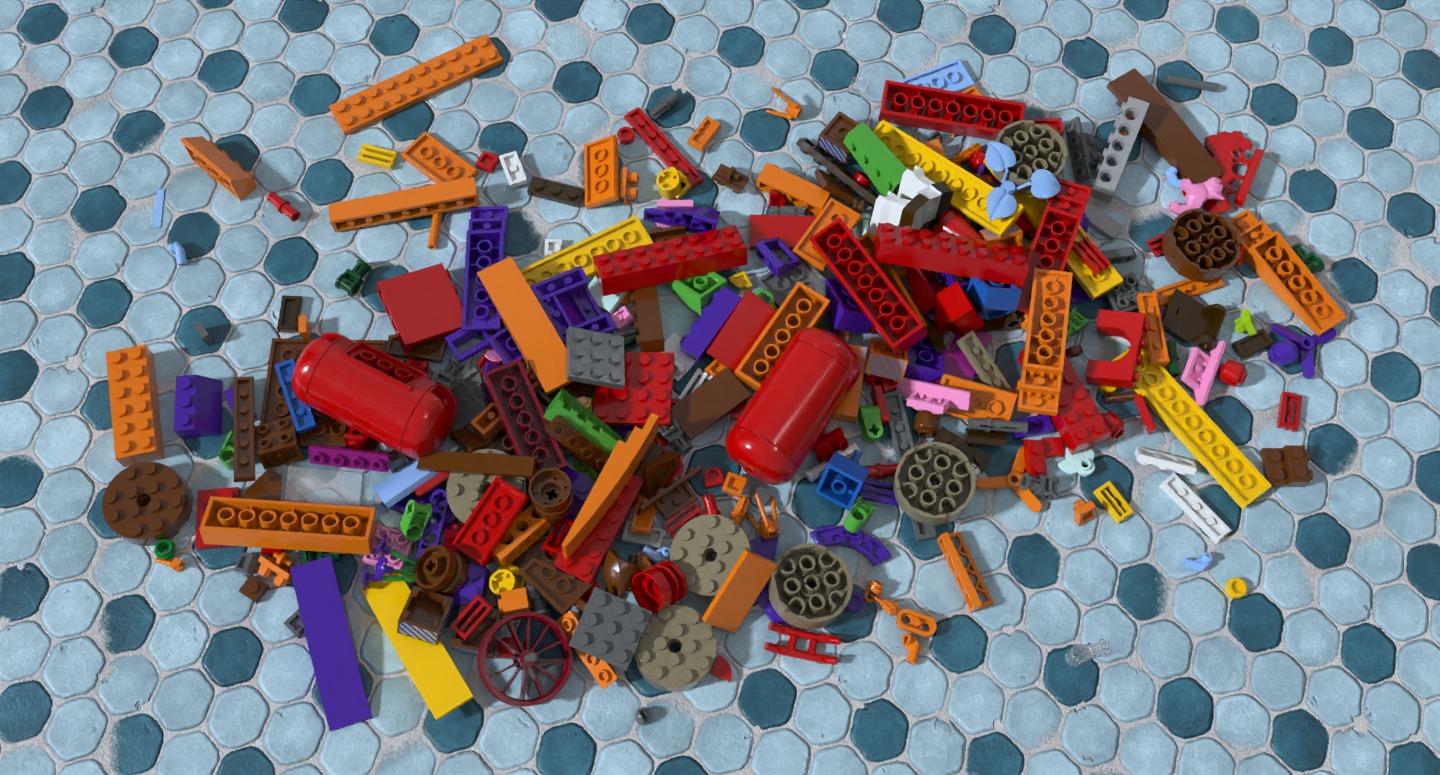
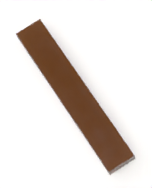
(244, 429)
(478, 464)

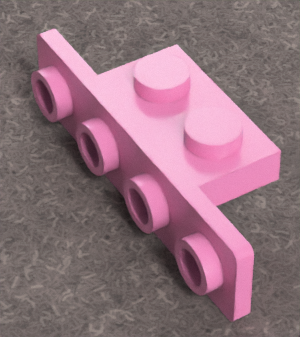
(1201, 371)
(933, 396)

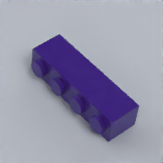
(709, 324)

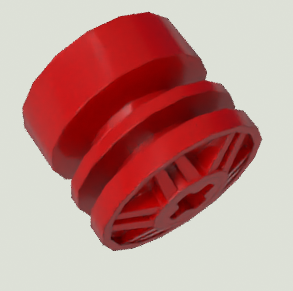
(659, 586)

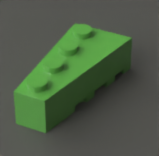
(875, 159)
(582, 420)

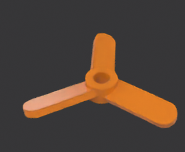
(1005, 481)

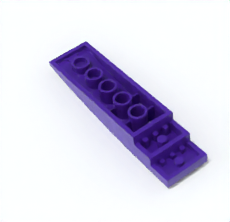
(484, 247)
(331, 643)

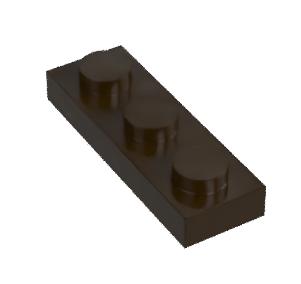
(556, 192)
(973, 453)

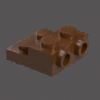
(1287, 466)

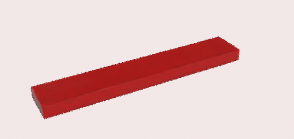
(662, 146)

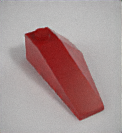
(924, 288)

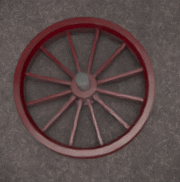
(525, 659)

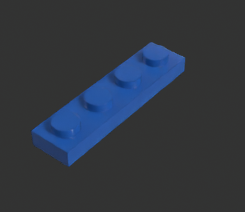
(300, 412)

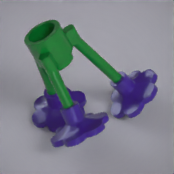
(382, 567)

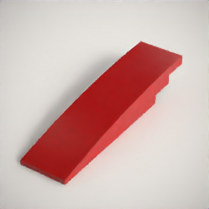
(1055, 234)

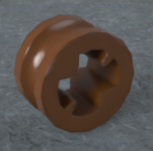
(858, 205)

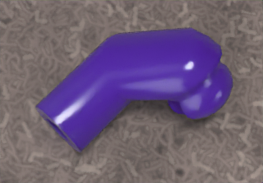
(773, 616)

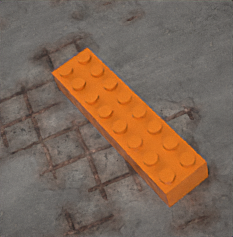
(289, 525)

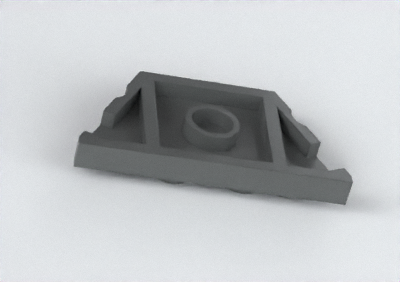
(470, 397)

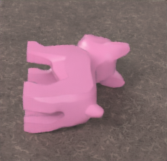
(1197, 194)

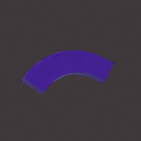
(862, 542)

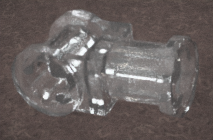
(1086, 652)

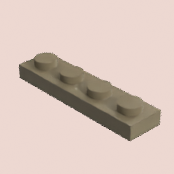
(982, 362)

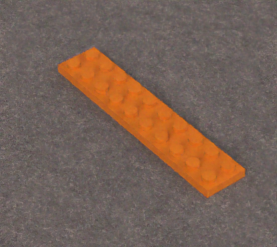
(415, 84)

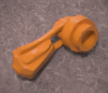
(875, 586)

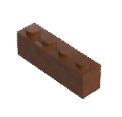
(648, 319)

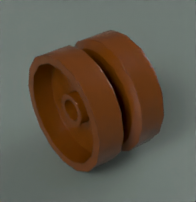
(441, 570)

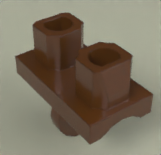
(730, 178)

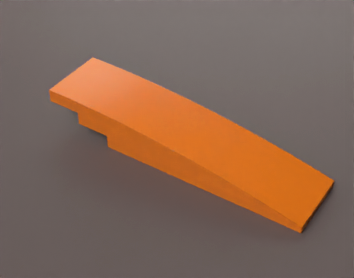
(1286, 273)
(527, 323)
(1045, 342)
(610, 483)

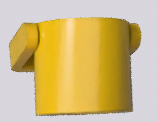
(670, 184)
(506, 580)

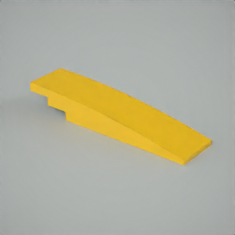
(425, 662)

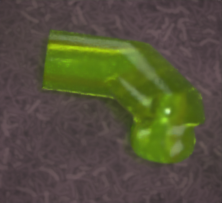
(581, 466)

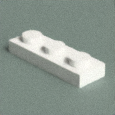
(1165, 461)

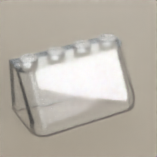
(324, 484)

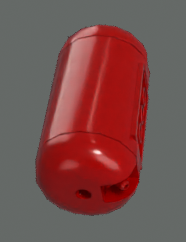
(375, 394)
(793, 406)

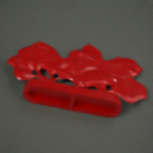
(1222, 148)

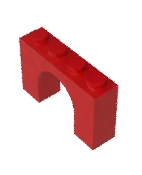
(1121, 372)

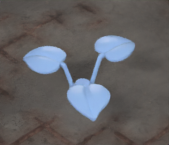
(1000, 199)

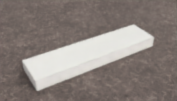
(1194, 507)

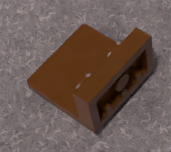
(277, 443)

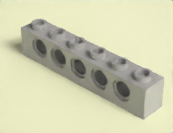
(1133, 108)

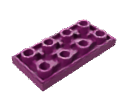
(956, 362)

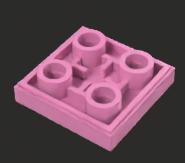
(396, 540)

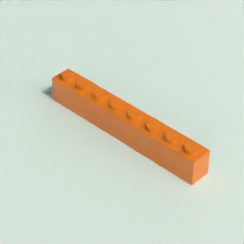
(404, 204)

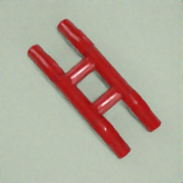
(797, 633)

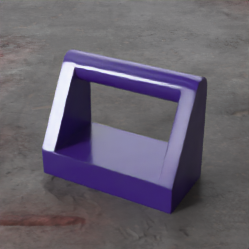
(778, 268)
(461, 337)

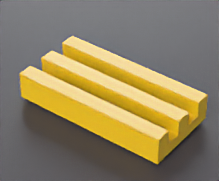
(379, 154)
(1108, 506)

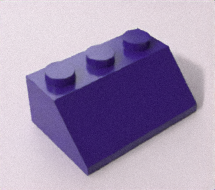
(198, 406)

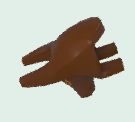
(619, 573)

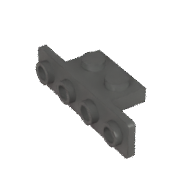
(1082, 150)

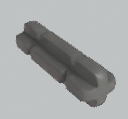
(787, 210)

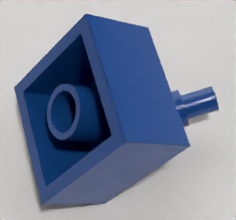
(993, 298)
(843, 479)

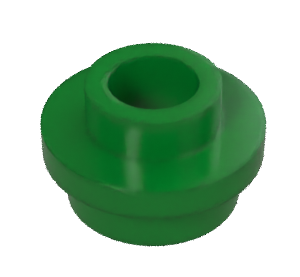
(164, 544)

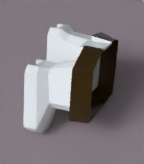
(916, 205)

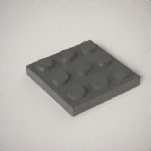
(782, 287)
(595, 358)
(610, 629)

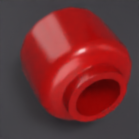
(975, 160)
(1232, 373)
(1115, 425)

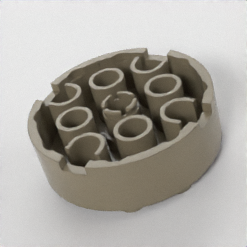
(1034, 149)
(466, 490)
(939, 502)
(700, 539)
(796, 600)
(680, 670)

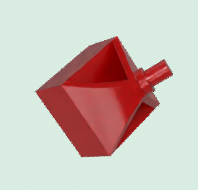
(956, 311)

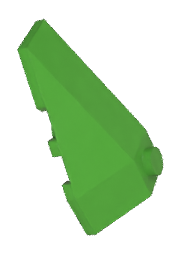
(697, 290)

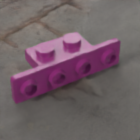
(349, 458)

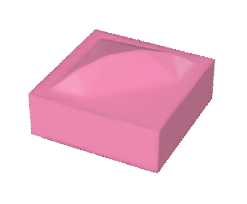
(622, 318)

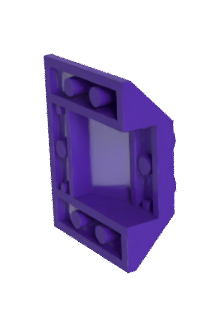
(570, 303)

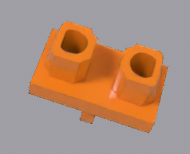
(627, 192)
(278, 565)

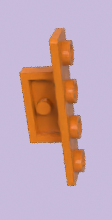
(601, 671)

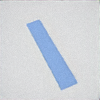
(158, 208)

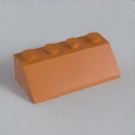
(219, 166)

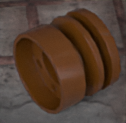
(551, 485)

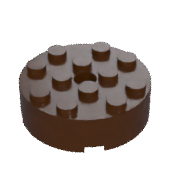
(1201, 245)
(143, 484)

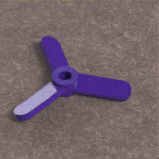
(1304, 346)

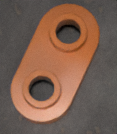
(915, 623)

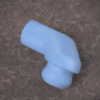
(1172, 178)
(180, 253)
(656, 555)
(1199, 564)

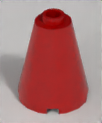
(955, 224)

